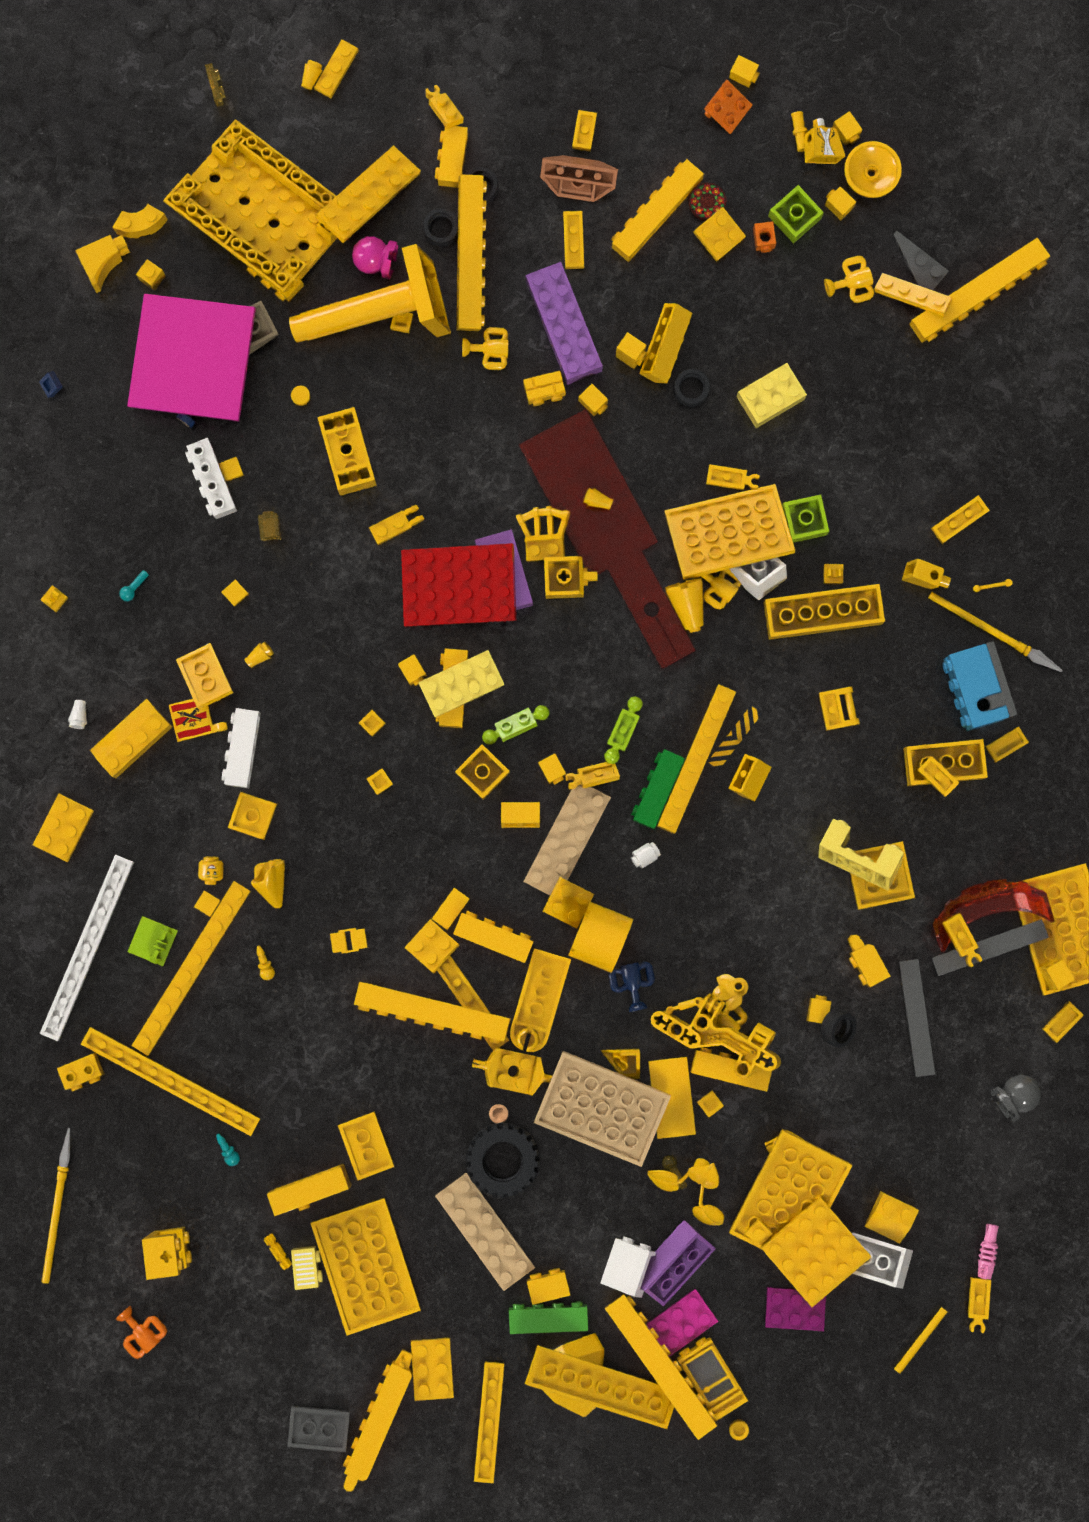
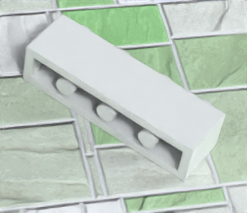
(242, 748)

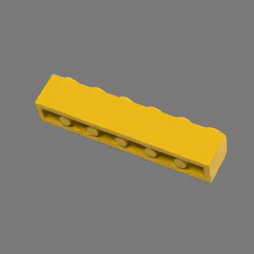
(657, 210)

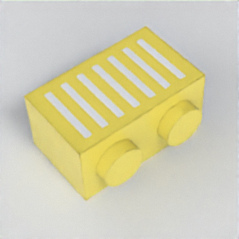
(305, 1267)

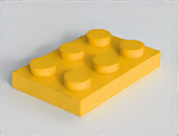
(204, 676)
(63, 827)
(366, 1145)
(432, 1369)

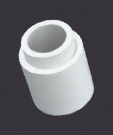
(645, 855)

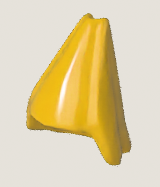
(270, 881)

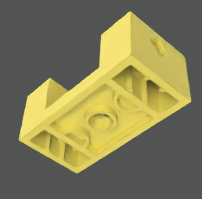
(833, 851)

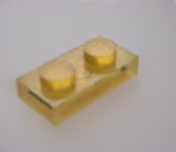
(214, 76)

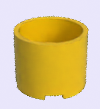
(601, 937)

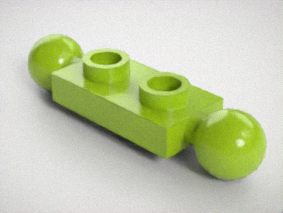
(515, 724)
(623, 730)

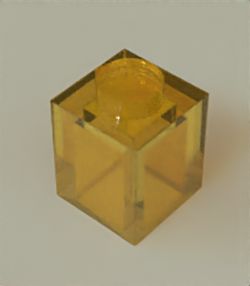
(269, 526)

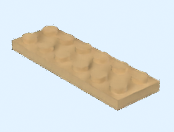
(567, 838)
(485, 1231)

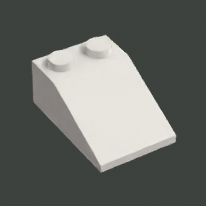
(761, 576)
(887, 1262)

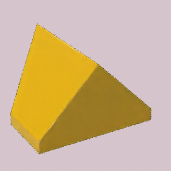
(625, 1061)

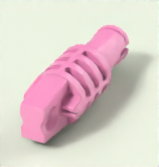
(988, 1252)

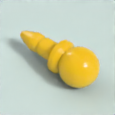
(266, 970)

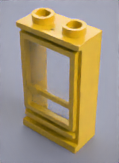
(712, 1377)

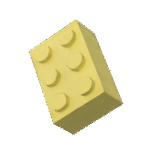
(771, 395)

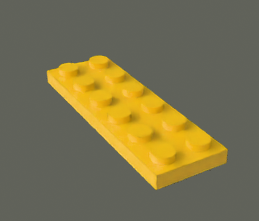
(368, 194)

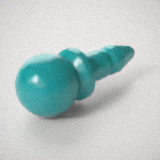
(230, 1156)

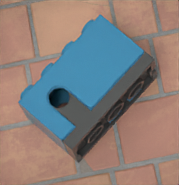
(979, 677)

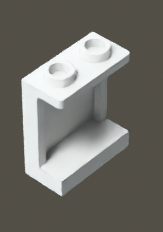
(627, 1266)

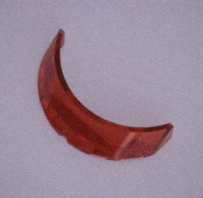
(992, 898)

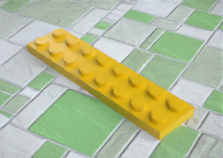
(599, 1387)

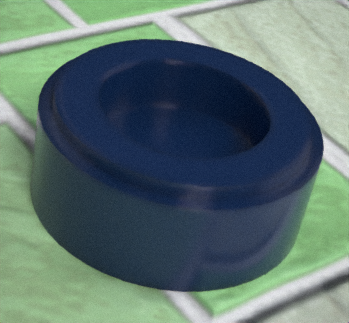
(188, 421)

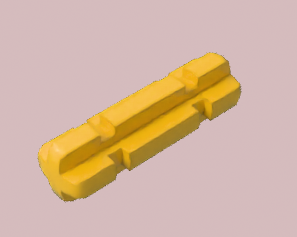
(277, 1251)

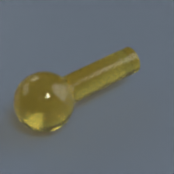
(669, 1163)

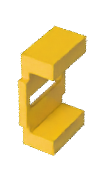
(358, 940)

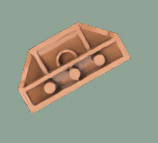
(578, 177)

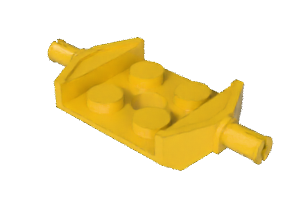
(528, 1076)

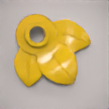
(727, 992)

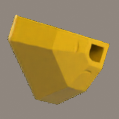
(588, 1349)

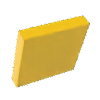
(252, 815)

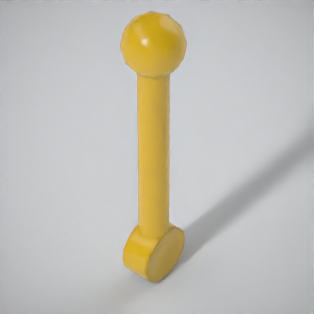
(1007, 583)

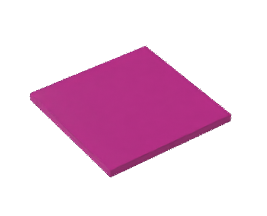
(191, 357)

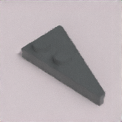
(924, 268)

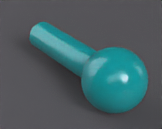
(127, 592)

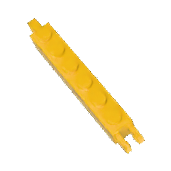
(379, 1420)

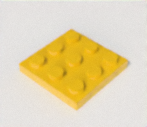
(871, 895)

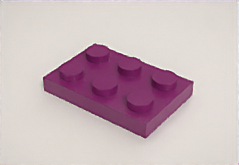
(791, 1311)

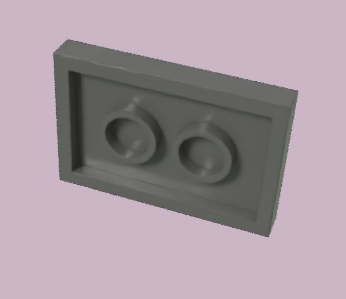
(318, 1429)

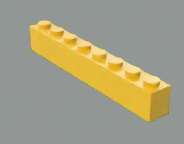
(470, 252)
(981, 289)
(696, 759)
(432, 1011)
(661, 1366)

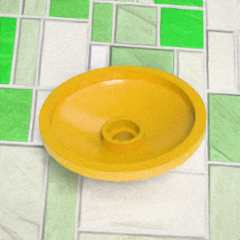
(876, 158)

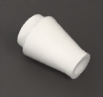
(78, 715)

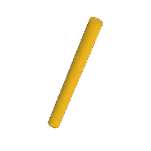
(920, 1340)

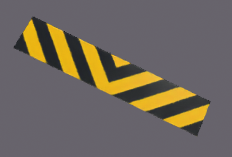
(734, 737)

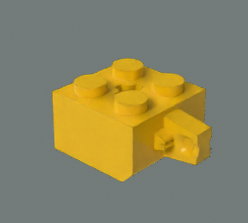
(573, 568)

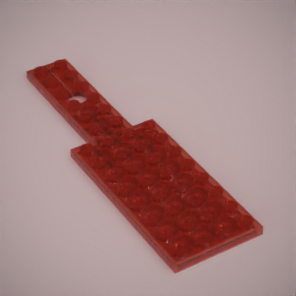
(566, 464)

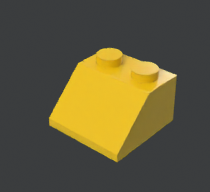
(891, 1217)

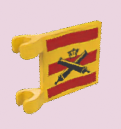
(193, 722)

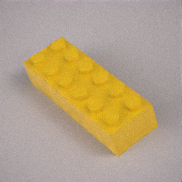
(824, 611)

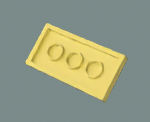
(461, 683)

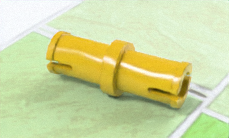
(799, 129)

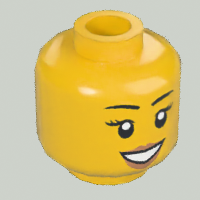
(210, 870)

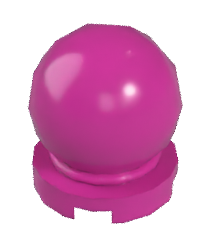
(374, 256)

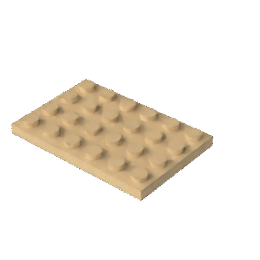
(602, 1108)

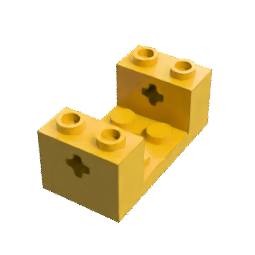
(350, 470)
(166, 1253)

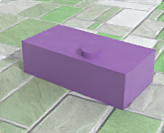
(523, 596)

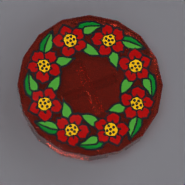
(706, 200)

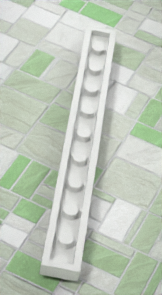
(86, 948)

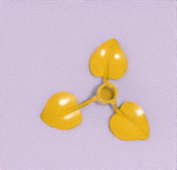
(703, 1174)

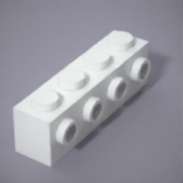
(211, 478)

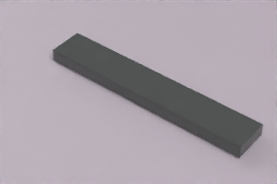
(993, 946)
(916, 1018)

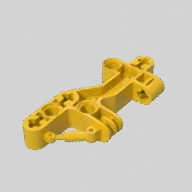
(749, 1048)

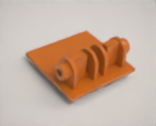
(727, 107)

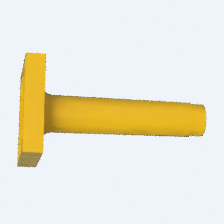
(418, 293)

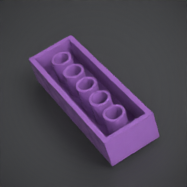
(564, 323)

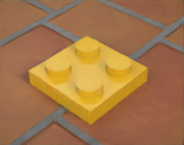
(719, 234)
(568, 902)
(432, 946)

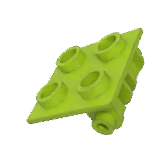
(152, 941)

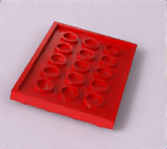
(458, 585)

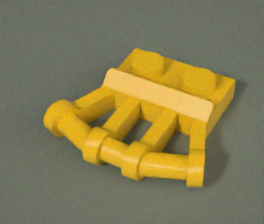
(544, 545)

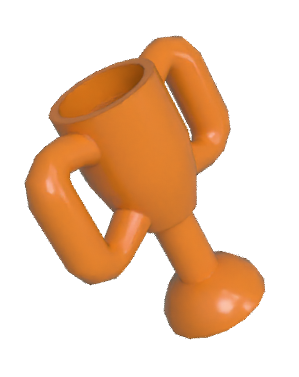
(142, 1333)

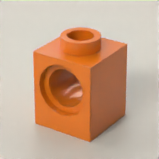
(765, 228)

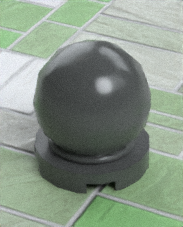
(1018, 1095)

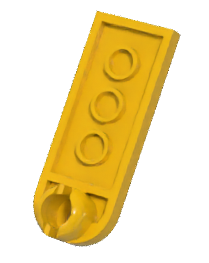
(539, 1000)

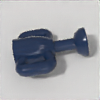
(632, 981)

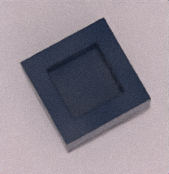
(50, 384)

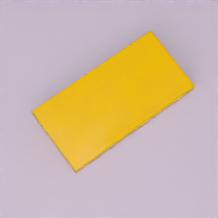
(673, 1078)

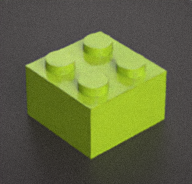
(795, 214)
(806, 518)

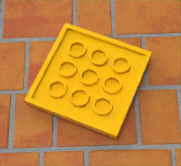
(816, 1252)

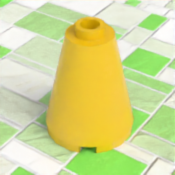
(688, 603)

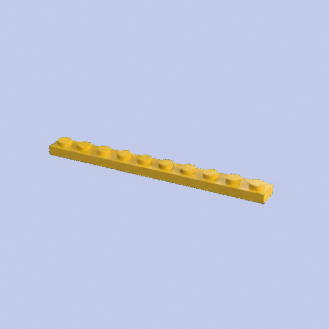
(191, 968)
(170, 1081)

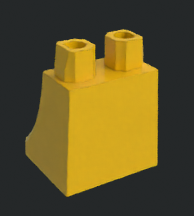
(101, 258)

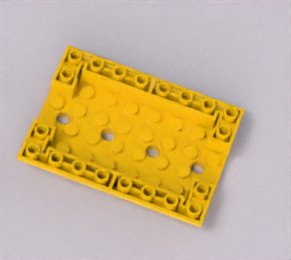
(275, 192)

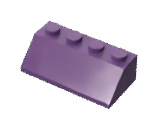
(675, 1262)

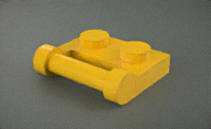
(832, 708)

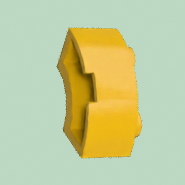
(140, 223)

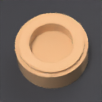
(498, 1113)

